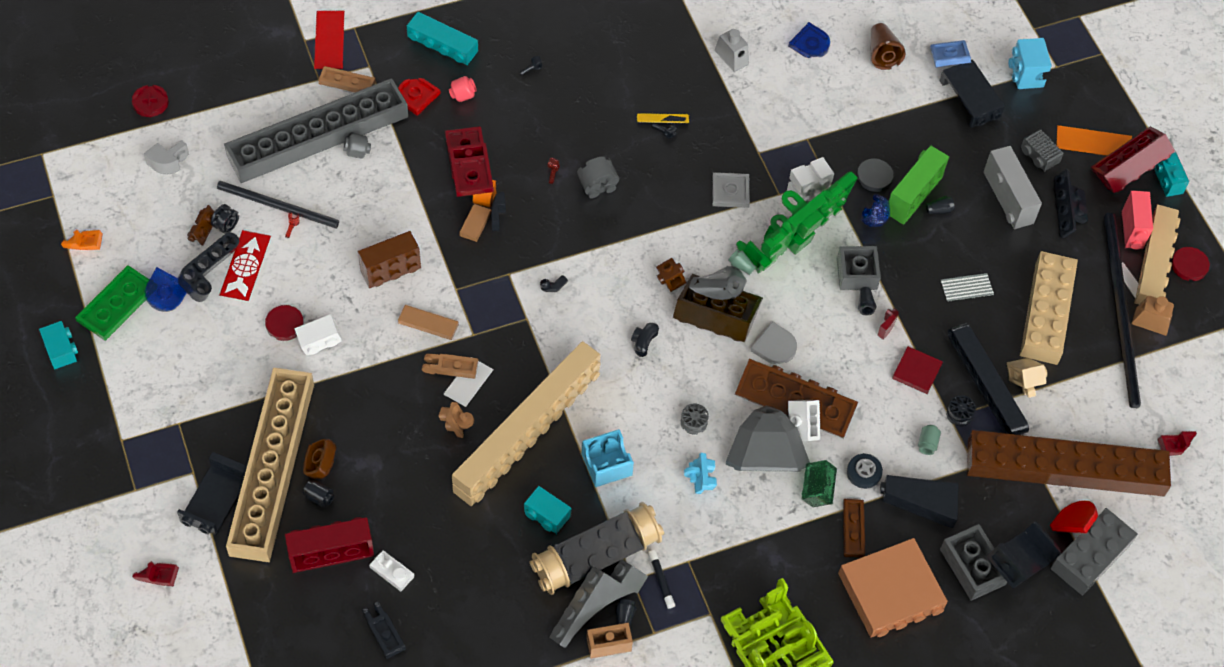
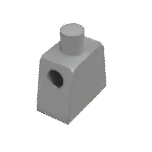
(733, 49)

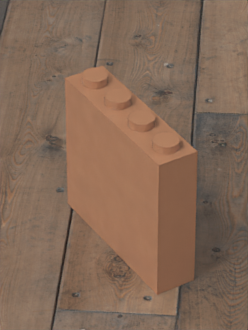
(892, 588)

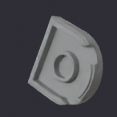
(775, 345)

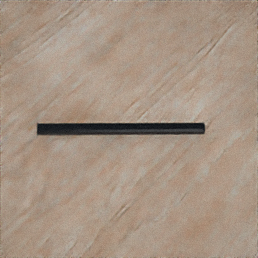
(278, 204)

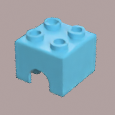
(1029, 62)
(607, 458)

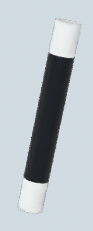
(661, 579)

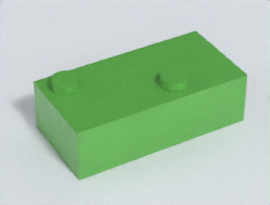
(917, 184)

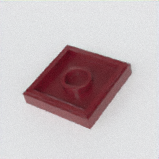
(917, 370)

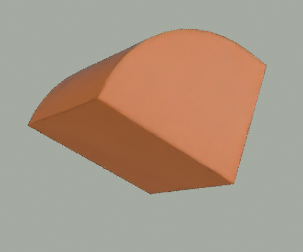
(486, 198)

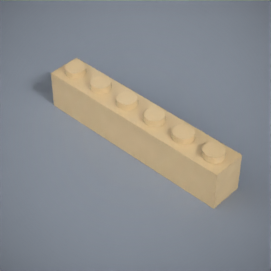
(1158, 253)

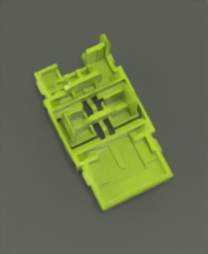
(776, 619)

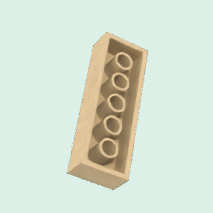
(1049, 308)

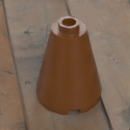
(885, 48)

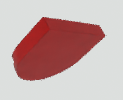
(418, 94)
(1076, 517)

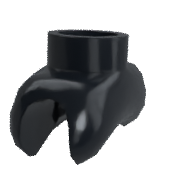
(643, 337)

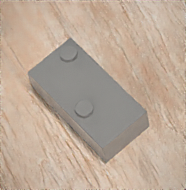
(1012, 187)

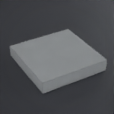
(730, 190)

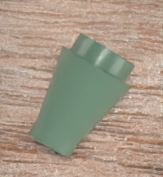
(742, 262)

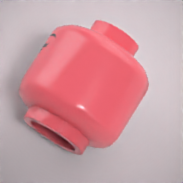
(462, 89)

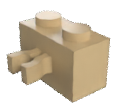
(1027, 374)

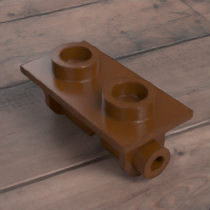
(202, 229)

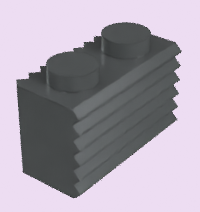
(1042, 150)

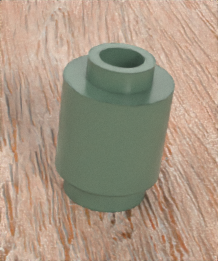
(929, 439)

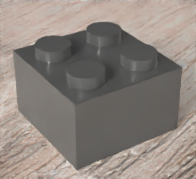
(858, 267)

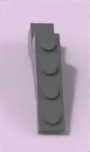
(594, 595)

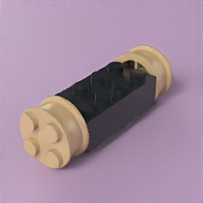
(597, 547)

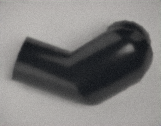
(548, 286)

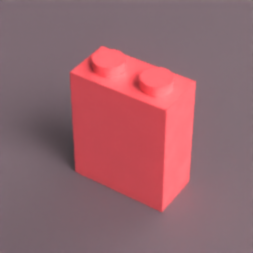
(1137, 219)

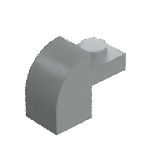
(166, 161)

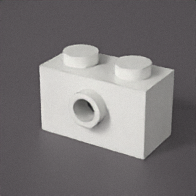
(318, 335)
(806, 417)

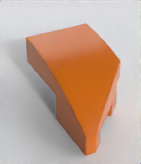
(84, 241)

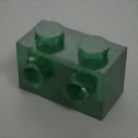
(819, 483)

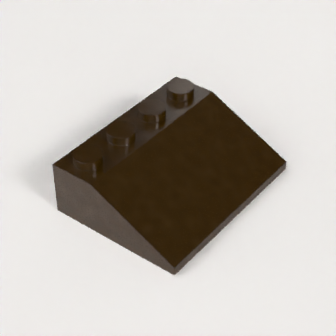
(723, 317)

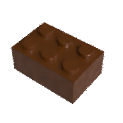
(389, 259)

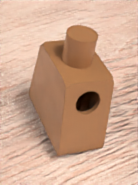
(1154, 314)

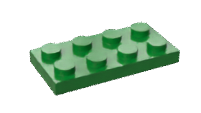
(114, 303)

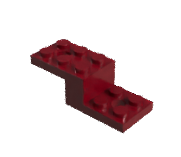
(469, 161)

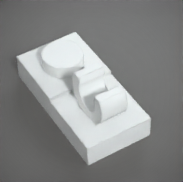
(392, 570)

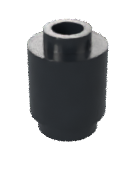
(318, 493)

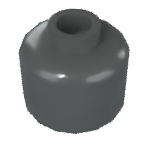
(357, 146)

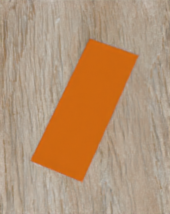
(1089, 140)

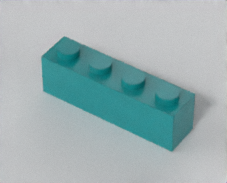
(442, 38)

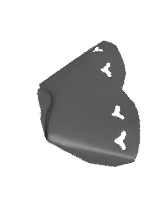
(714, 284)

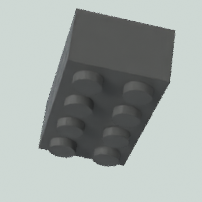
(1094, 551)

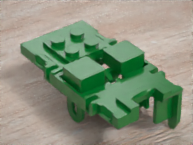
(800, 227)

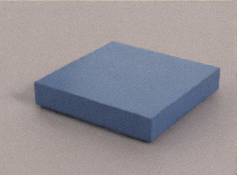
(950, 53)

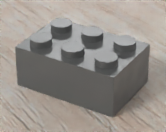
(968, 560)

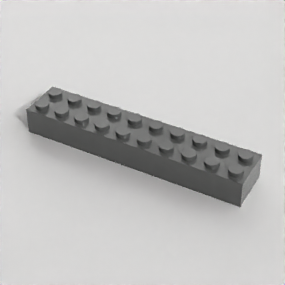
(316, 130)

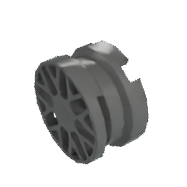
(694, 418)

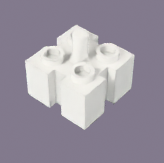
(811, 179)

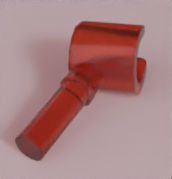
(554, 165)
(292, 222)

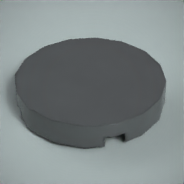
(875, 175)

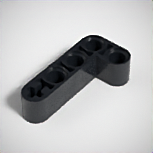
(210, 262)

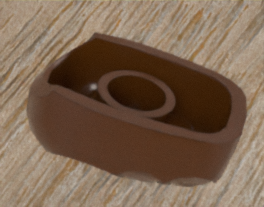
(319, 458)

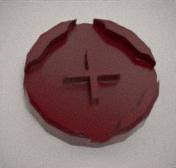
(150, 101)
(1190, 263)
(282, 322)

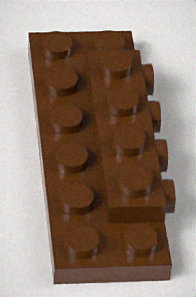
(775, 388)

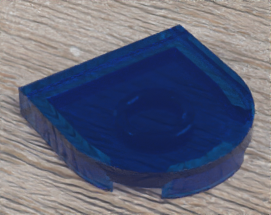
(810, 42)
(164, 291)

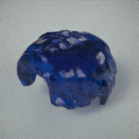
(878, 213)

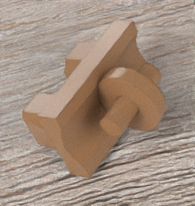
(456, 419)

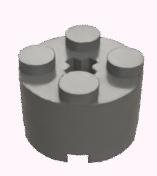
(598, 176)

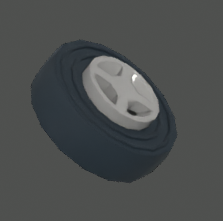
(868, 464)

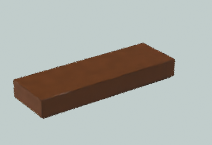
(853, 528)

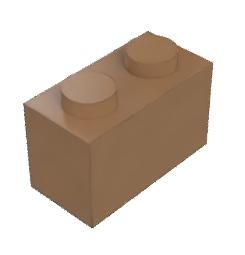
(609, 640)

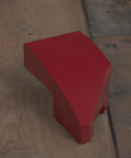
(890, 319)
(1176, 443)
(158, 574)

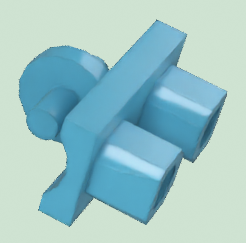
(698, 473)

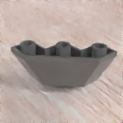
(767, 443)

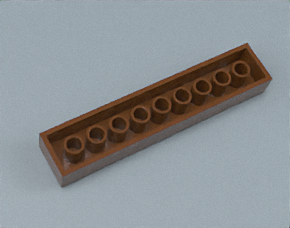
(1068, 463)

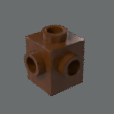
(668, 271)

